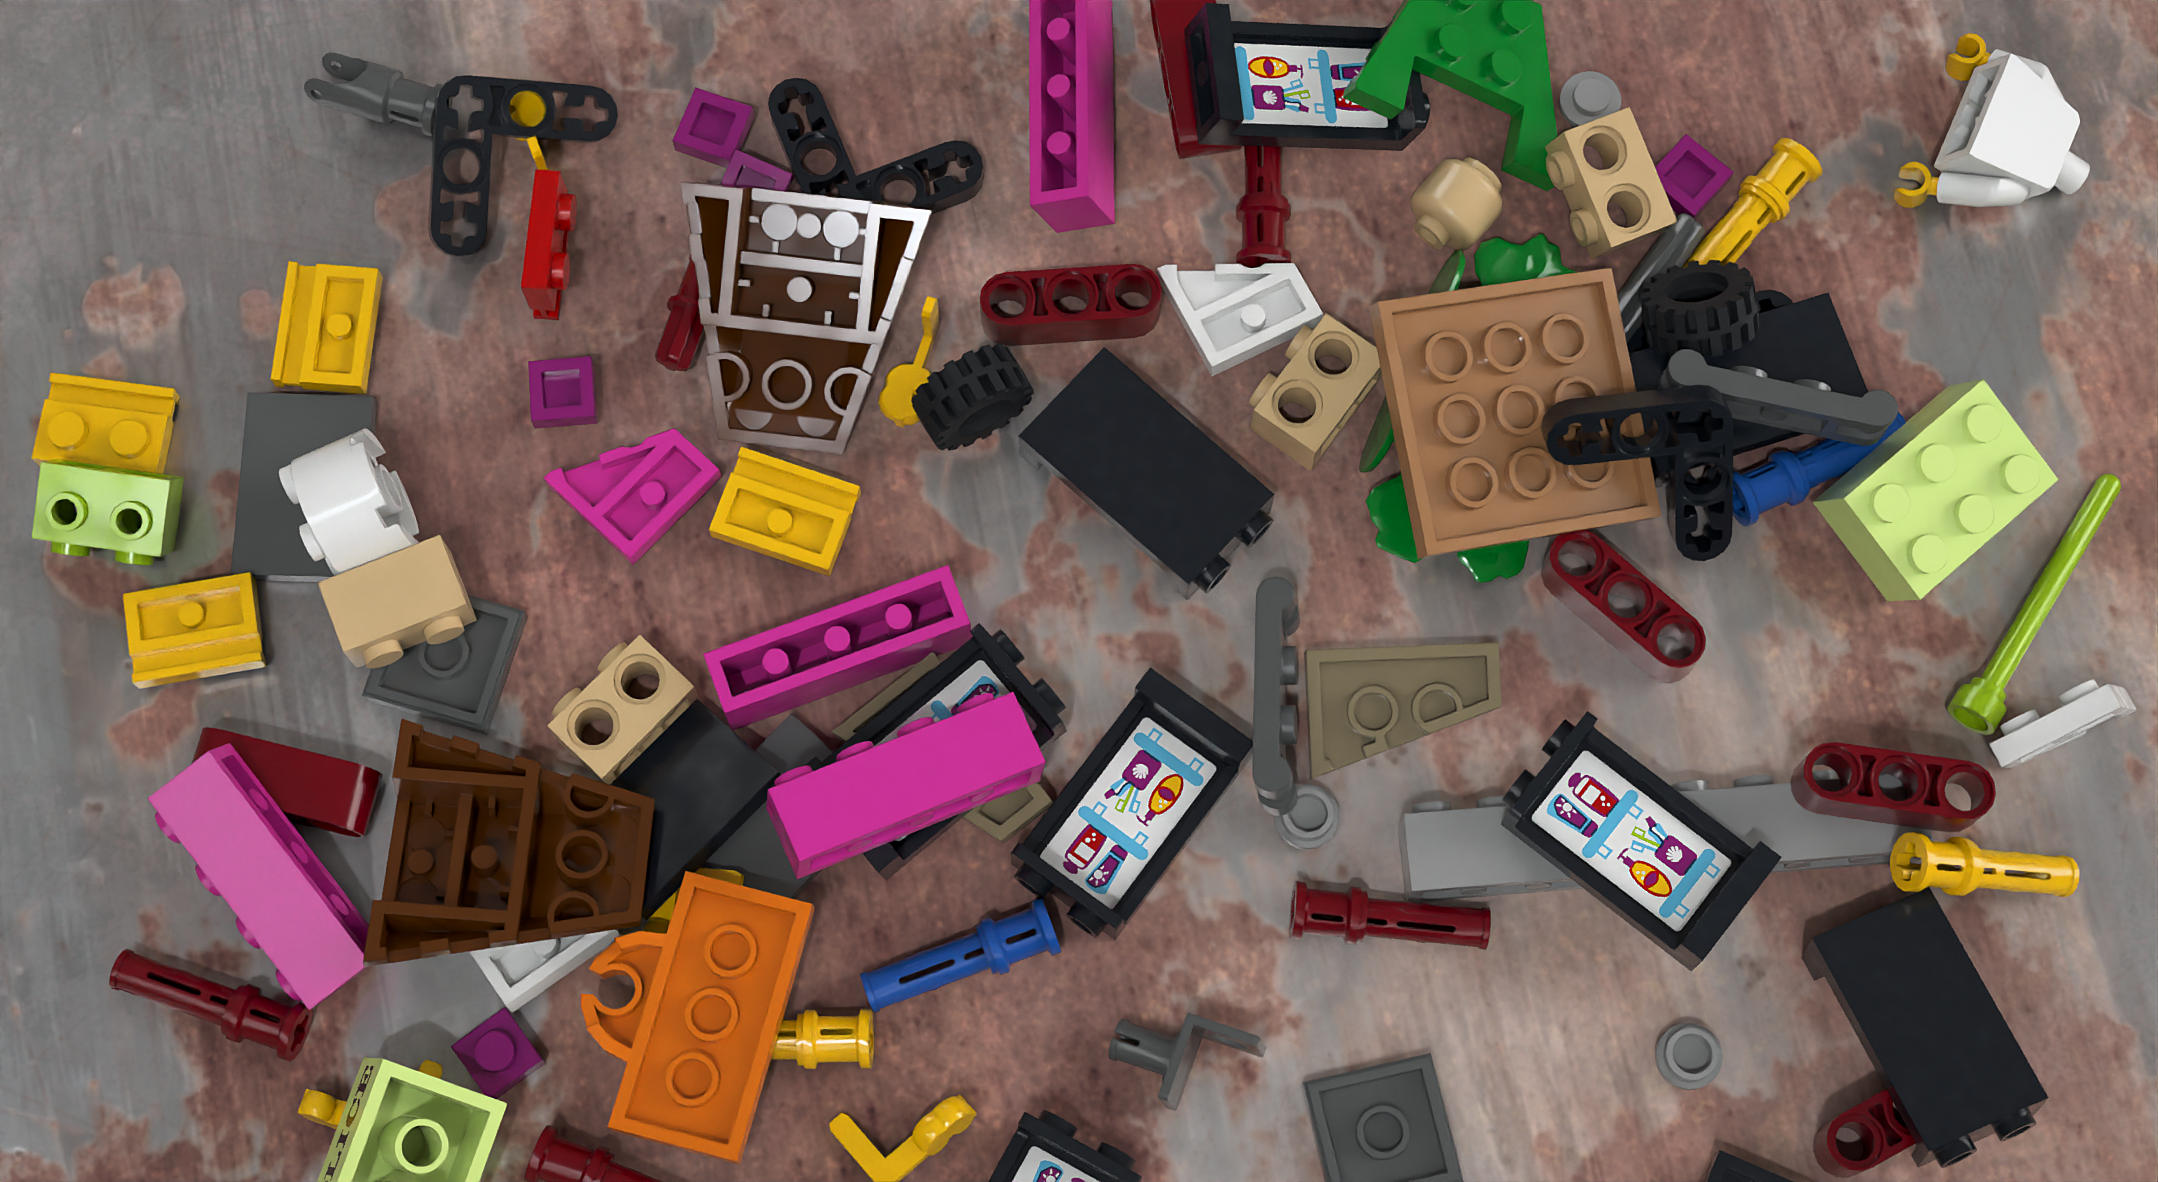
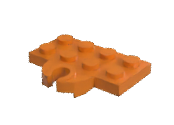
(700, 1014)

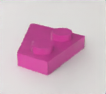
(637, 490)

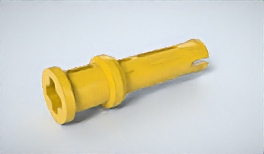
(1761, 201)
(2042, 874)
(826, 1039)

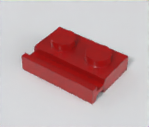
(546, 255)

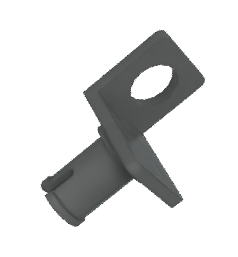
(1175, 1056)

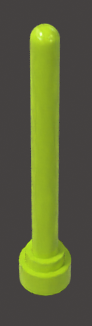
(1981, 702)

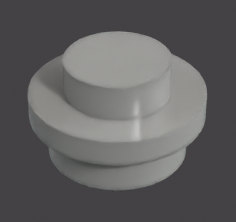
(1588, 98)
(1311, 820)
(1688, 1056)

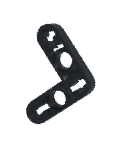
(496, 121)
(871, 183)
(1683, 444)

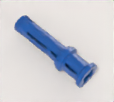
(1791, 475)
(885, 988)

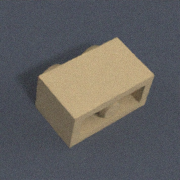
(398, 603)

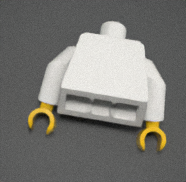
(2005, 137)

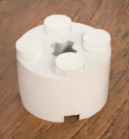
(350, 503)

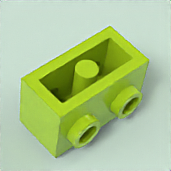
(107, 510)

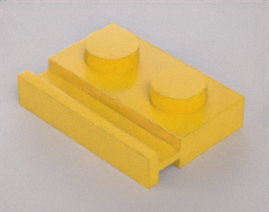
(327, 327)
(106, 423)
(785, 511)
(194, 630)

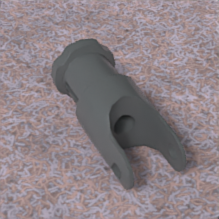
(375, 92)

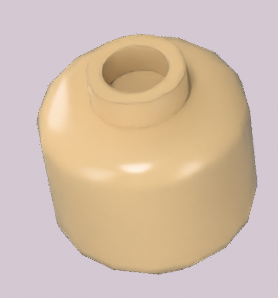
(1456, 204)

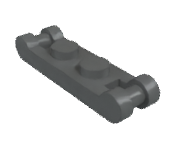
(1796, 406)
(1273, 670)

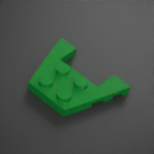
(1481, 50)

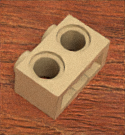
(1625, 180)
(1327, 397)
(634, 721)

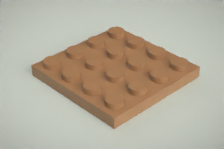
(1468, 403)

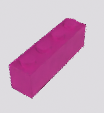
(1071, 113)
(838, 647)
(903, 783)
(264, 874)

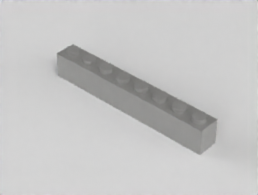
(1473, 855)

